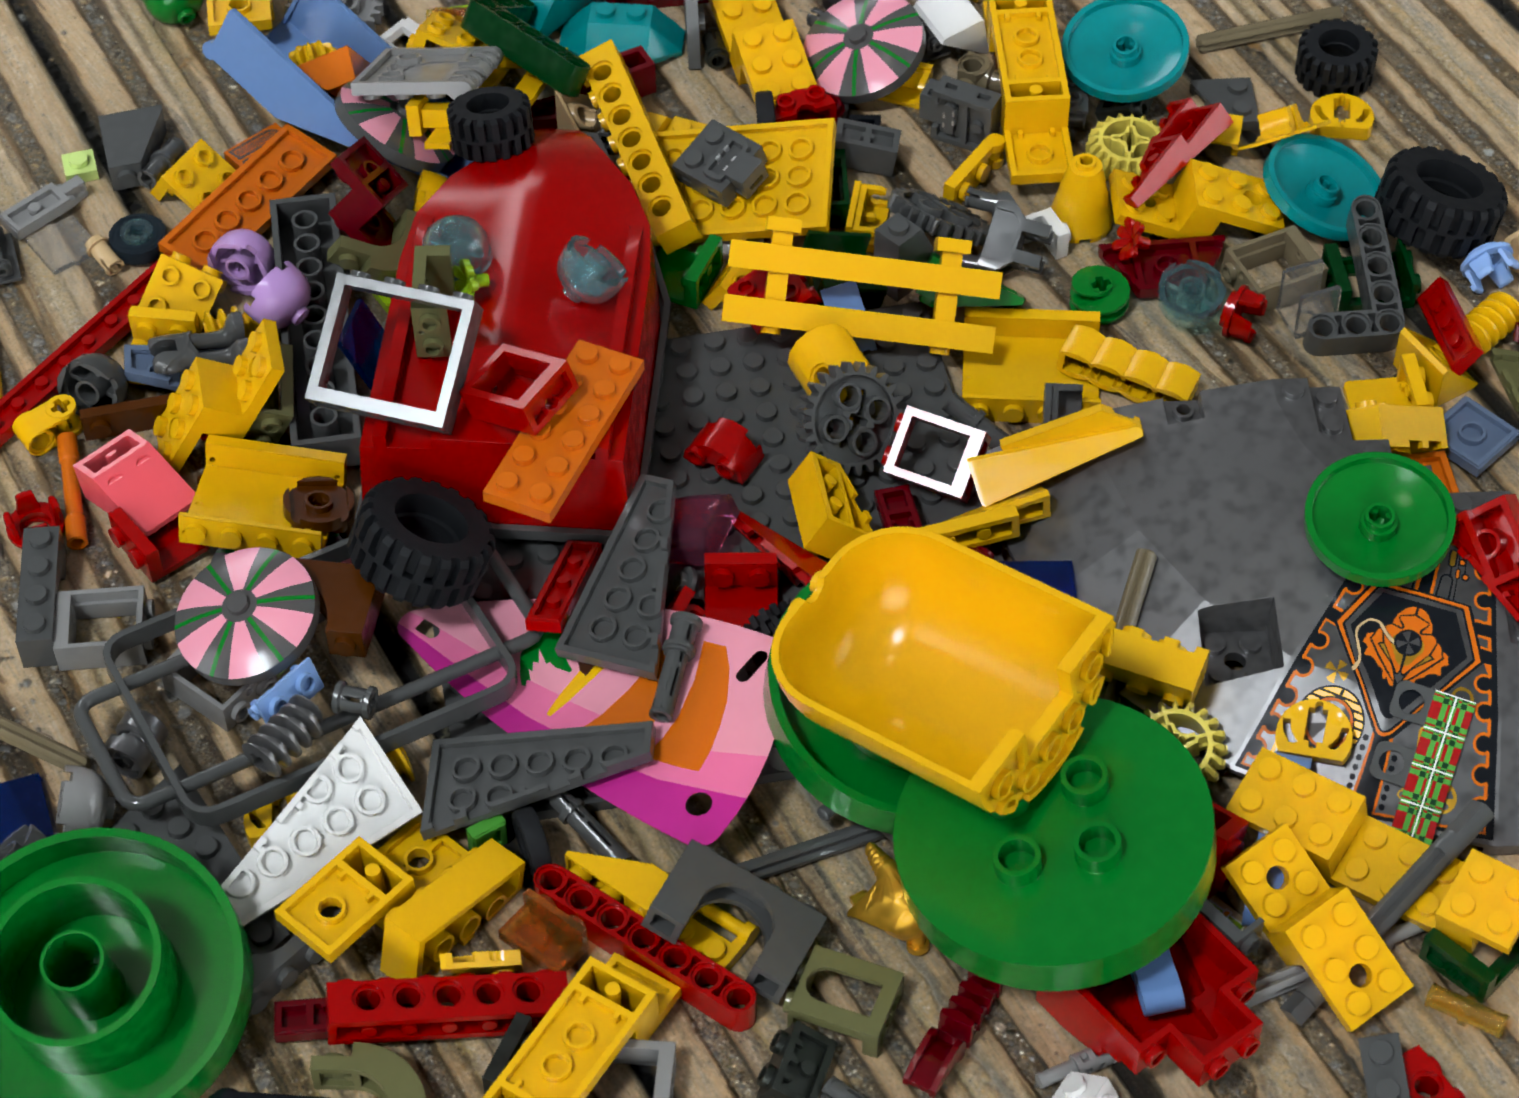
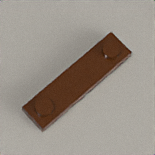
(118, 417)

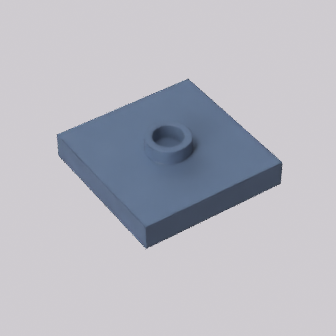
(1476, 436)

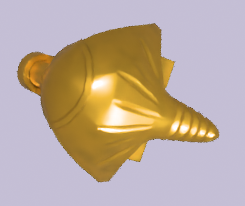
(886, 905)

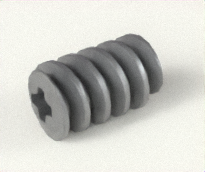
(284, 735)

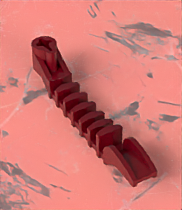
(956, 1027)

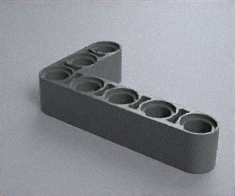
(1372, 287)

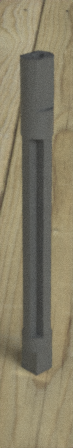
(1403, 894)

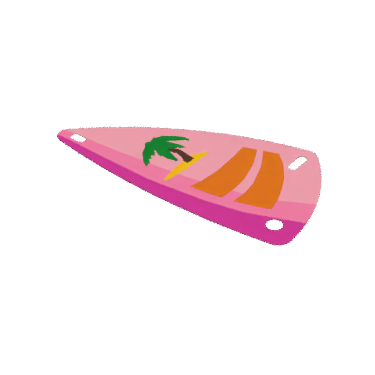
(709, 746)

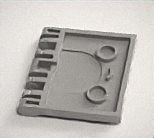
(426, 72)

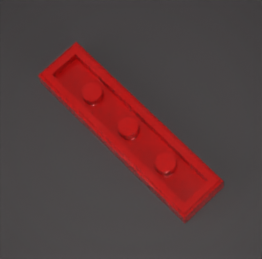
(1450, 326)
(563, 586)

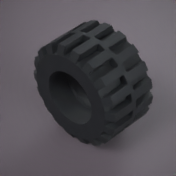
(1336, 58)
(490, 124)

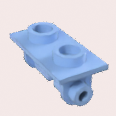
(300, 680)

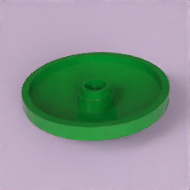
(1379, 519)

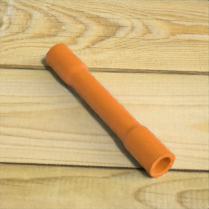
(75, 520)

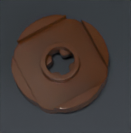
(336, 506)

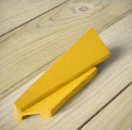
(1050, 450)
(997, 521)

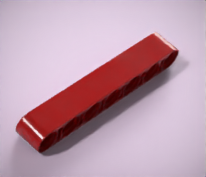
(626, 939)

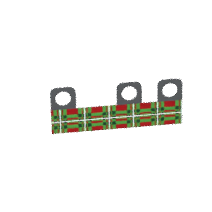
(1432, 765)

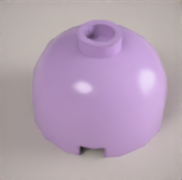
(242, 258)
(281, 297)

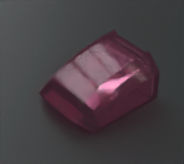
(701, 526)

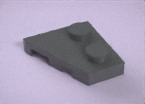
(1233, 93)

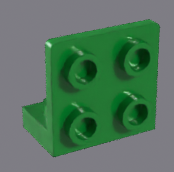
(691, 273)

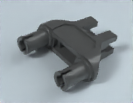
(1006, 235)

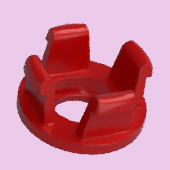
(1231, 316)
(30, 511)

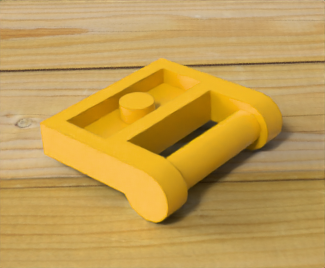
(714, 945)

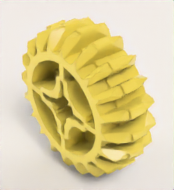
(1116, 136)
(1208, 737)

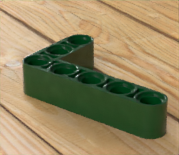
(507, 27)

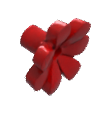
(1130, 239)

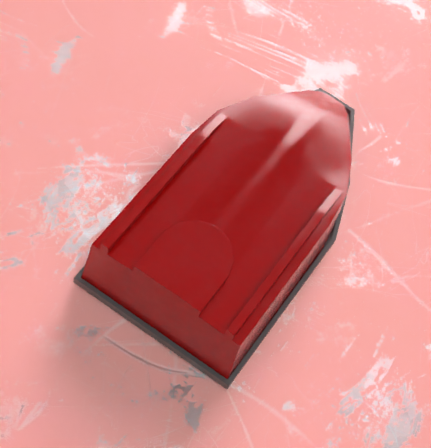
(530, 213)

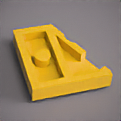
(481, 962)

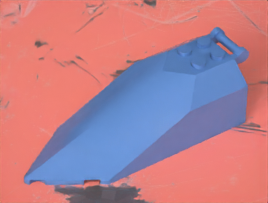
(278, 84)

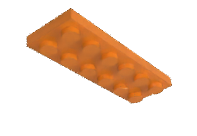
(277, 170)
(545, 467)

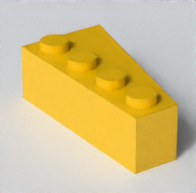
(449, 910)

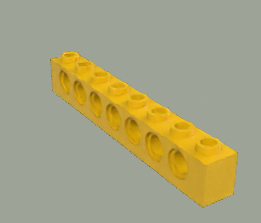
(639, 148)

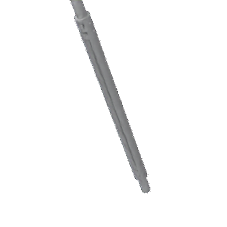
(1266, 988)

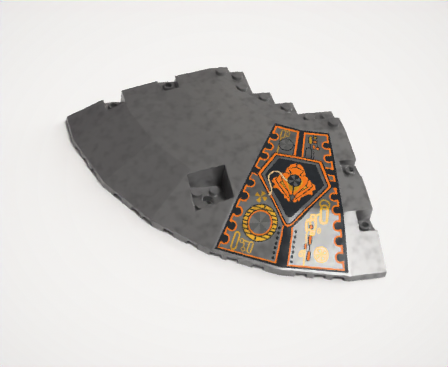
(1223, 507)

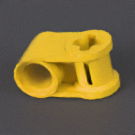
(43, 424)

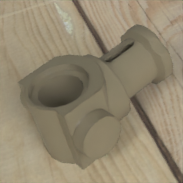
(978, 70)

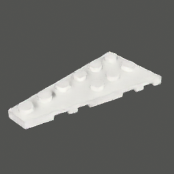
(345, 798)

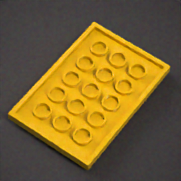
(796, 186)

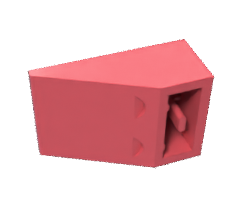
(137, 479)

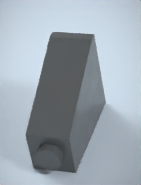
(129, 142)
(903, 241)

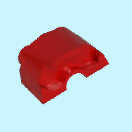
(805, 105)
(726, 448)

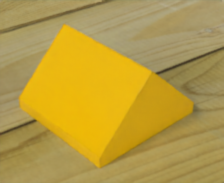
(1440, 379)

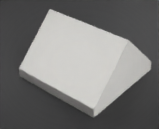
(954, 23)

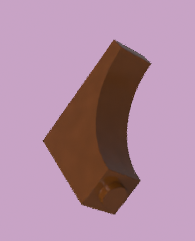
(347, 604)

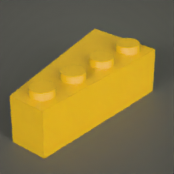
(1155, 666)

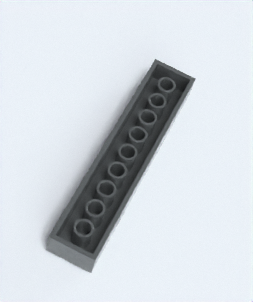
(302, 236)

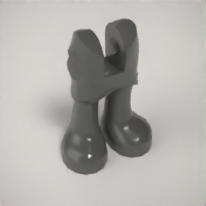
(177, 351)

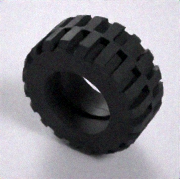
(1440, 201)
(421, 542)

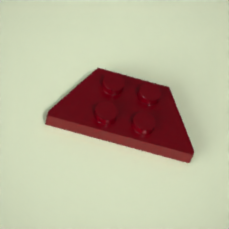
(1146, 269)

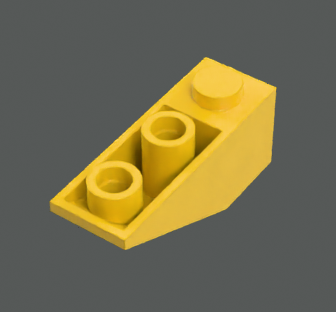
(624, 880)

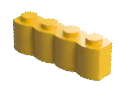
(1123, 369)

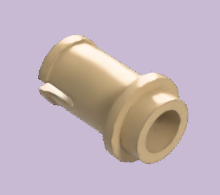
(99, 248)

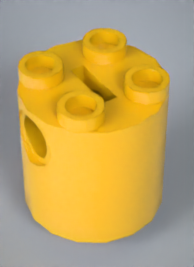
(819, 349)

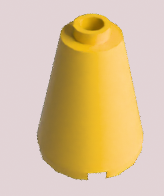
(1084, 199)

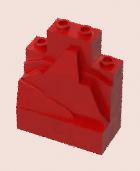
(1199, 1039)

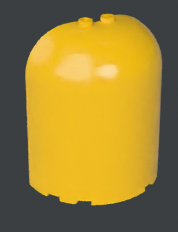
(944, 663)

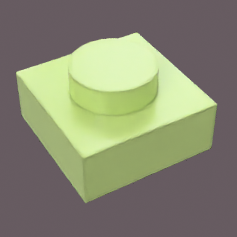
(81, 164)

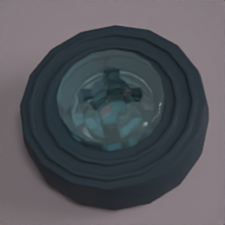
(137, 238)

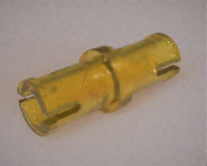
(1466, 1010)

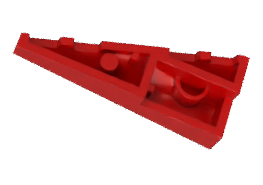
(1181, 137)
(1491, 544)
(792, 559)

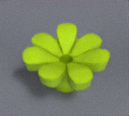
(468, 280)

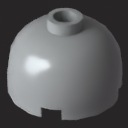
(83, 800)

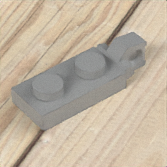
(43, 207)

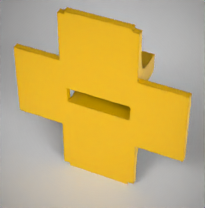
(1281, 124)

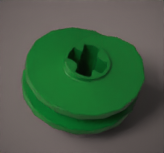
(1100, 290)

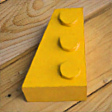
(1406, 427)
(826, 506)

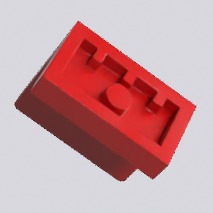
(739, 585)

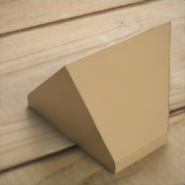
(576, 113)

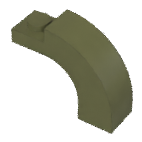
(369, 258)
(367, 1070)

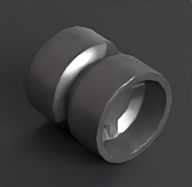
(129, 748)

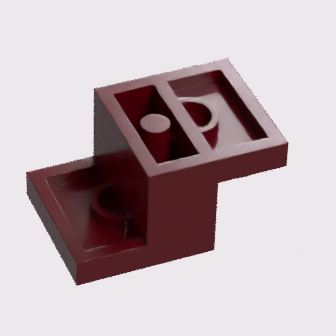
(373, 187)

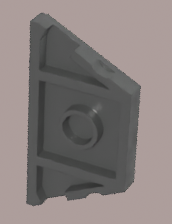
(693, 24)

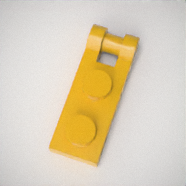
(975, 168)

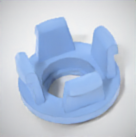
(1491, 260)

